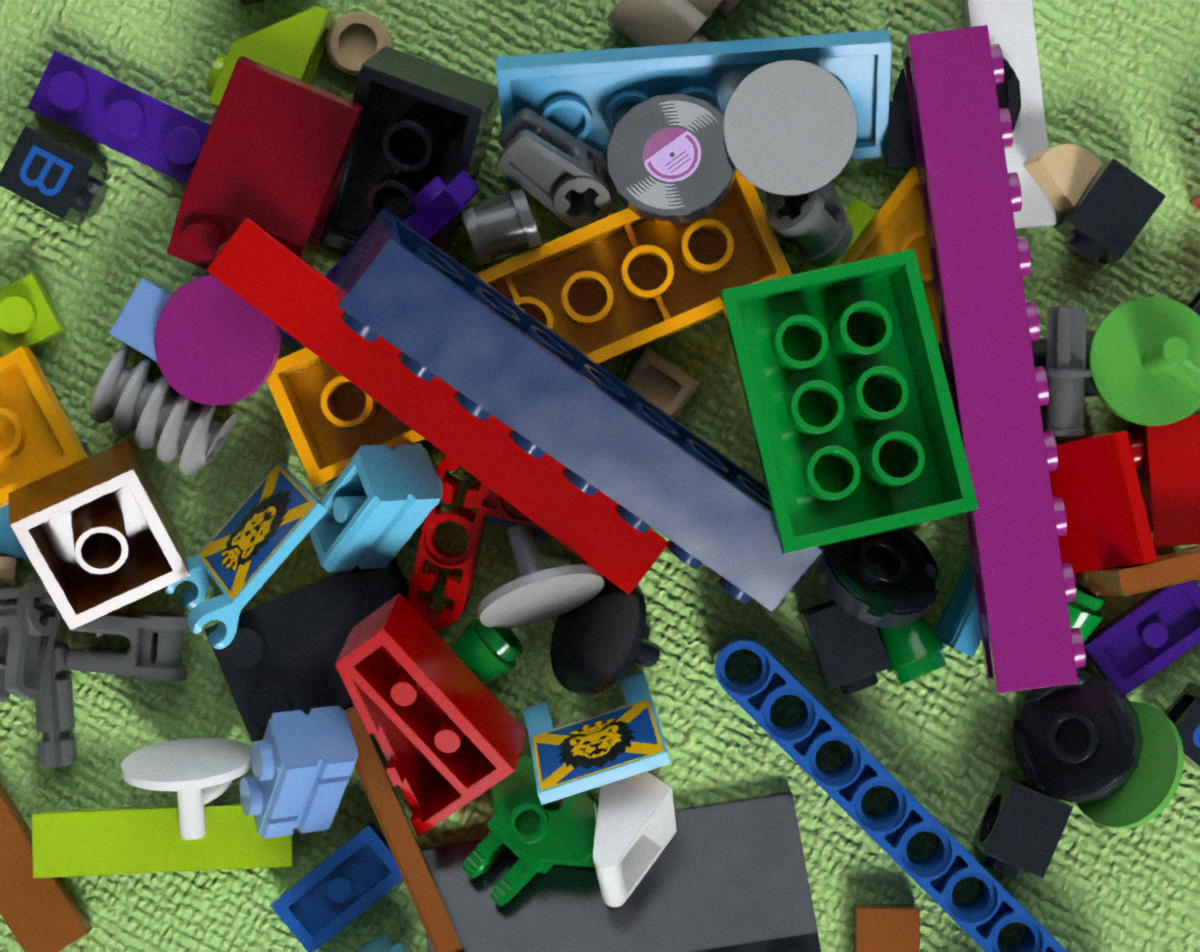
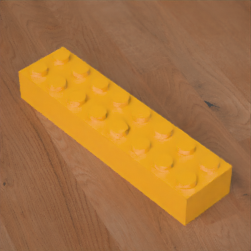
(595, 287)

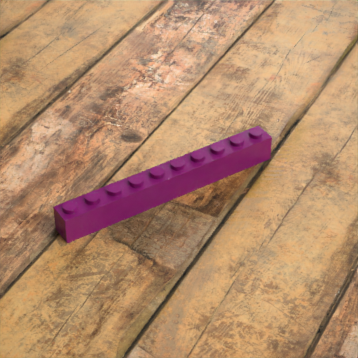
(990, 359)

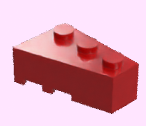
(428, 712)

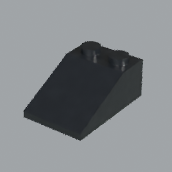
(411, 129)
(291, 644)

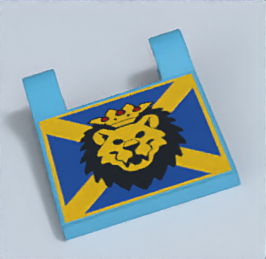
(248, 551)
(596, 747)

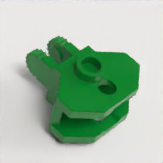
(533, 832)

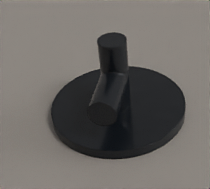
(601, 640)

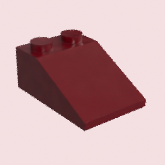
(266, 158)

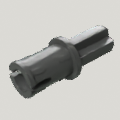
(1066, 370)

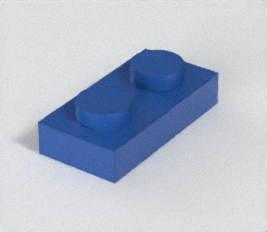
(339, 888)

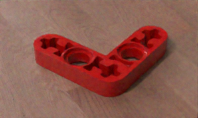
(457, 585)

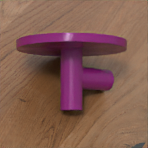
(214, 343)

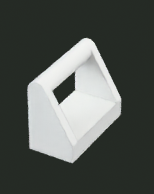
(630, 833)

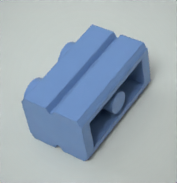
(299, 771)

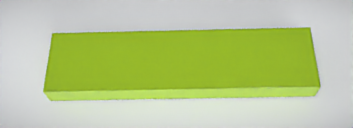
(149, 842)

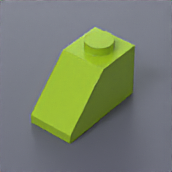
(289, 46)

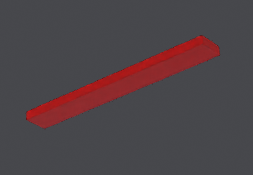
(308, 310)

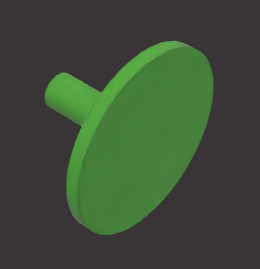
(1148, 361)
(1151, 782)

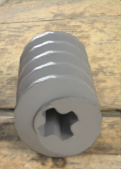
(158, 415)

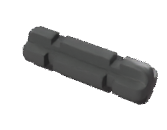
(56, 714)

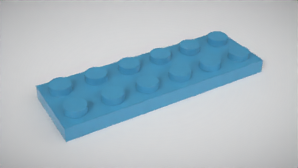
(596, 88)

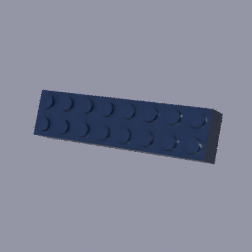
(565, 407)

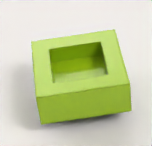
(27, 315)

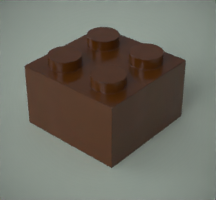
(98, 534)

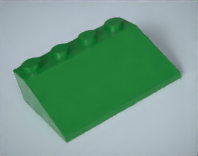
(848, 401)

